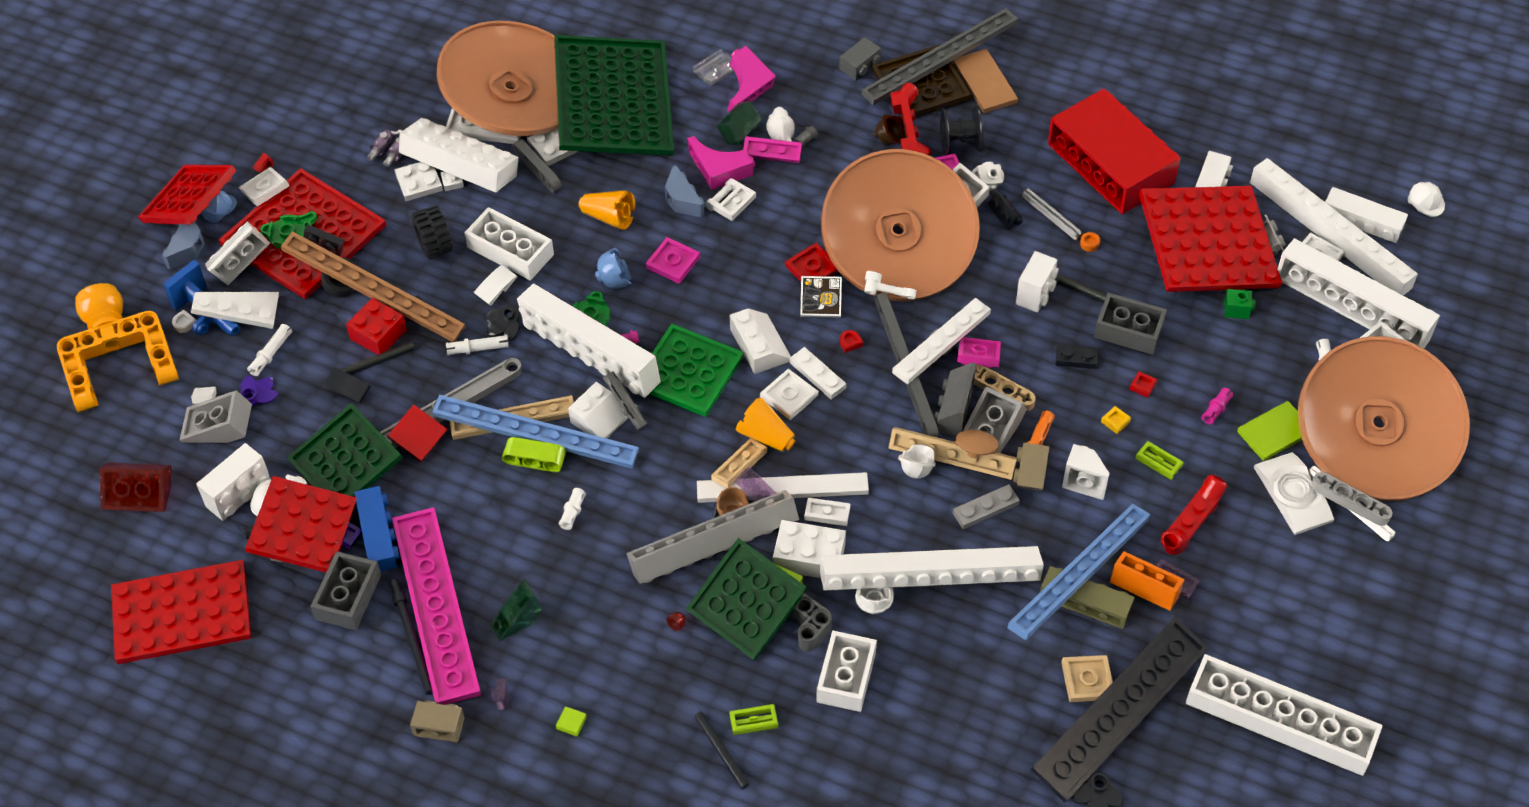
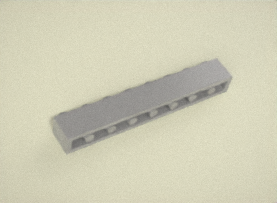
(711, 537)

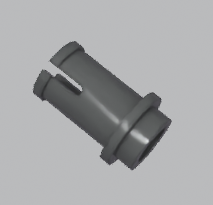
(809, 134)

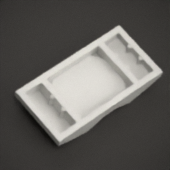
(1291, 490)

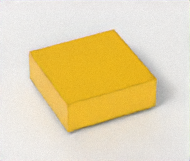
(1116, 420)

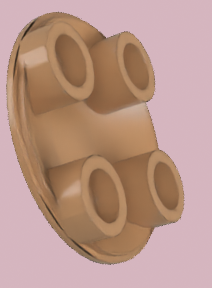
(977, 443)

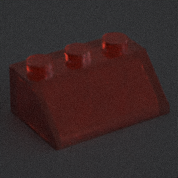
(135, 486)

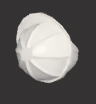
(1427, 199)
(917, 461)
(874, 599)

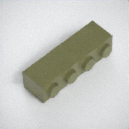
(1096, 601)

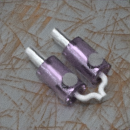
(381, 144)

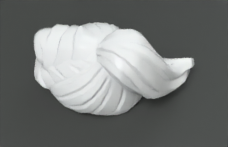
(780, 125)

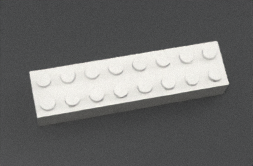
(1354, 293)
(588, 340)
(1284, 714)

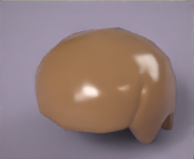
(731, 499)

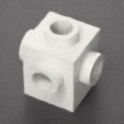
(990, 174)

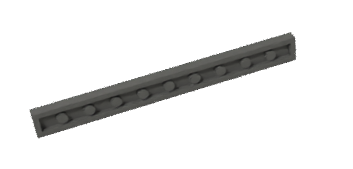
(940, 56)

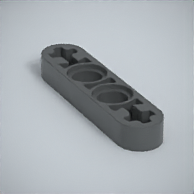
(537, 166)

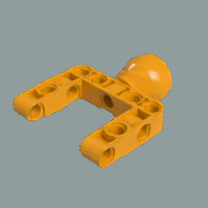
(101, 310)

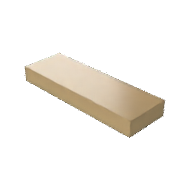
(745, 456)

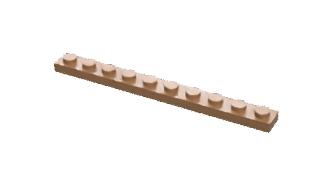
(373, 287)

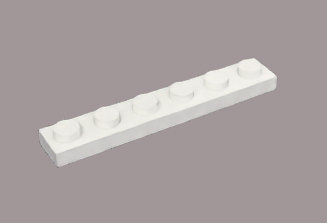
(941, 341)

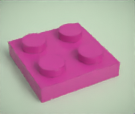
(673, 260)
(979, 351)

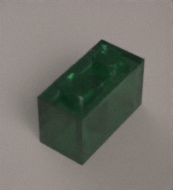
(739, 123)

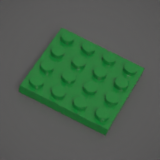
(693, 369)

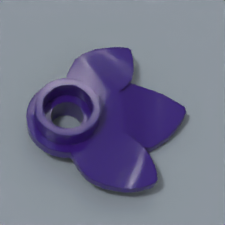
(259, 391)

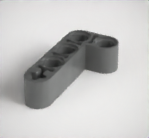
(809, 623)

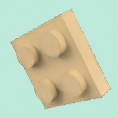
(1086, 677)

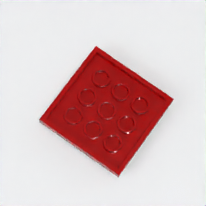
(187, 194)
(301, 524)

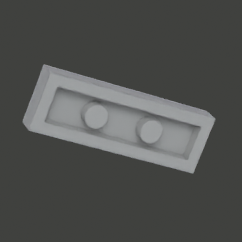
(986, 506)

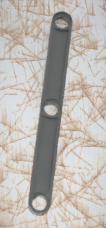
(900, 351)

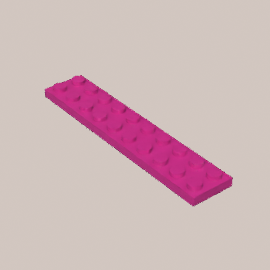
(436, 607)

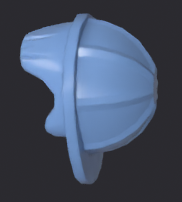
(219, 207)

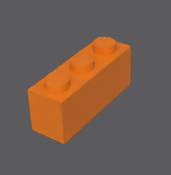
(1146, 580)

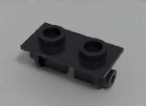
(1004, 211)

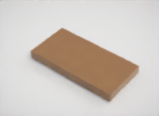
(985, 81)

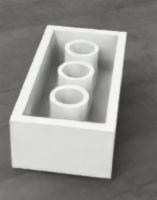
(509, 243)

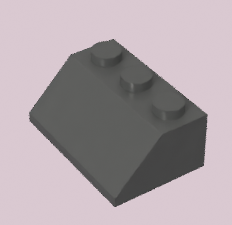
(955, 400)

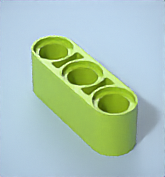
(534, 454)

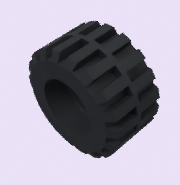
(432, 232)

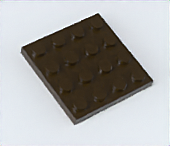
(935, 90)

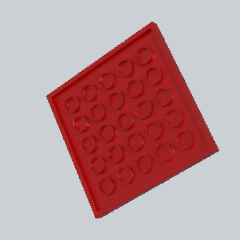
(335, 215)
(1209, 238)

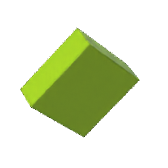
(571, 721)

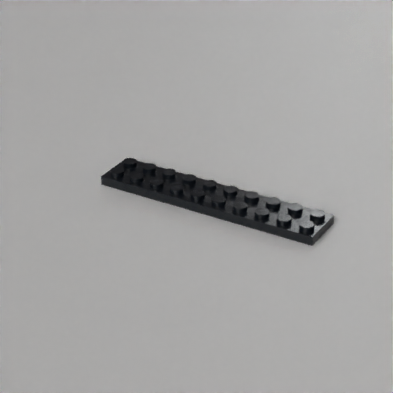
(1119, 709)

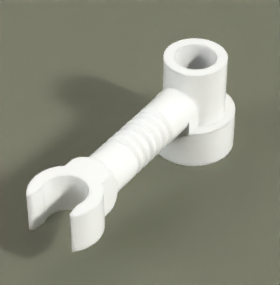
(874, 284)

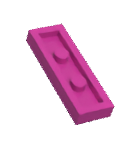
(773, 149)

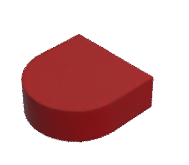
(263, 163)
(850, 341)

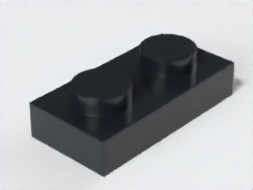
(325, 240)
(1076, 356)

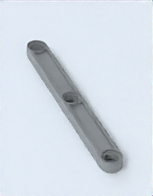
(474, 389)

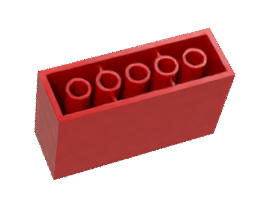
(1112, 150)

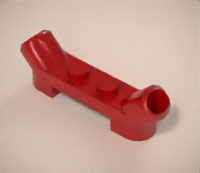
(901, 104)
(1194, 514)

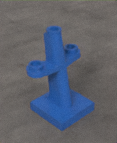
(181, 290)

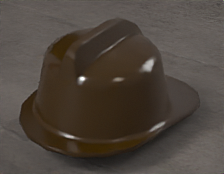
(890, 129)

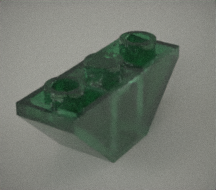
(517, 612)

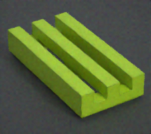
(1157, 462)
(753, 723)

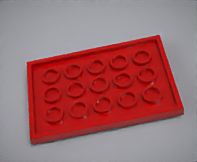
(180, 612)

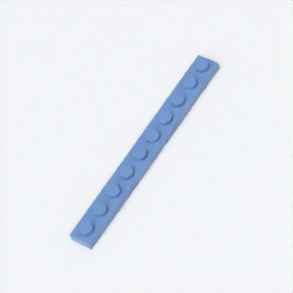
(531, 429)
(1078, 572)

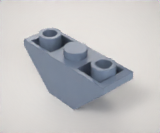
(682, 195)
(184, 246)

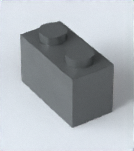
(860, 58)

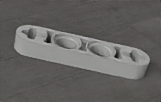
(1350, 500)

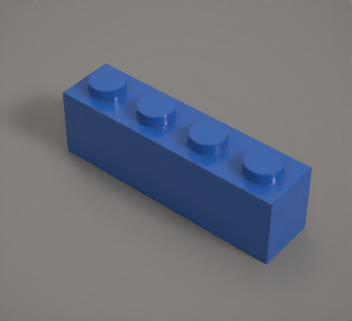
(375, 527)

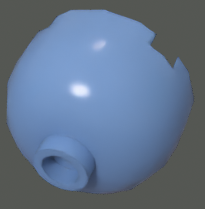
(612, 270)

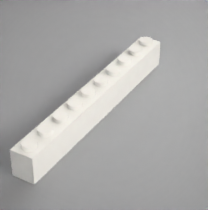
(1333, 227)
(930, 568)

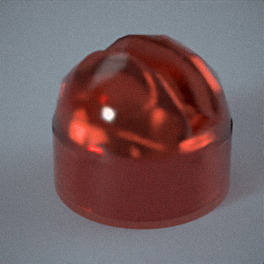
(676, 621)

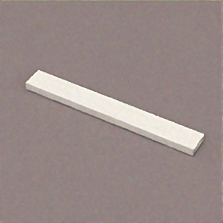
(798, 486)

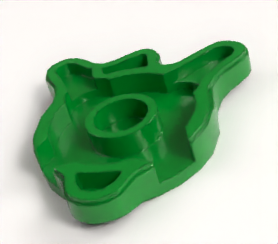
(281, 229)
(594, 307)

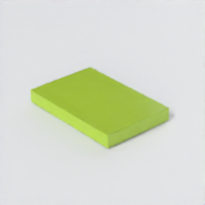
(1272, 431)

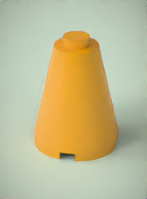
(609, 207)
(765, 426)

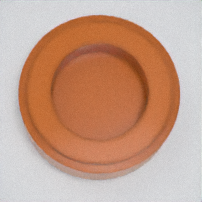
(1090, 242)

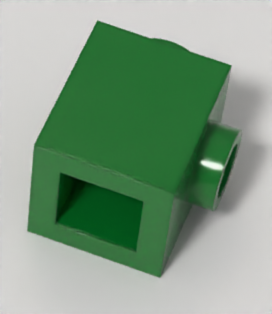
(1238, 304)

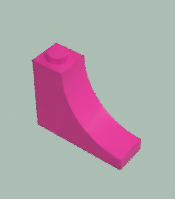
(752, 76)
(720, 166)

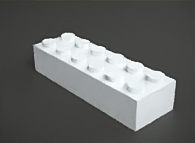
(458, 154)

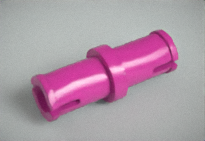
(1217, 406)

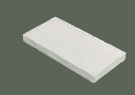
(462, 125)

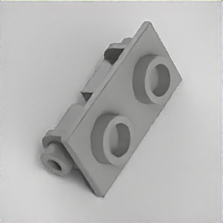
(1276, 242)

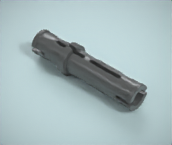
(629, 407)

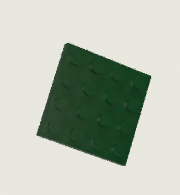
(345, 454)
(746, 599)

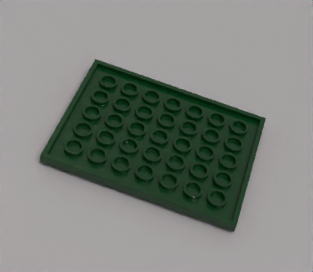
(612, 95)

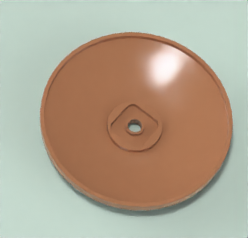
(496, 55)
(905, 192)
(1411, 394)

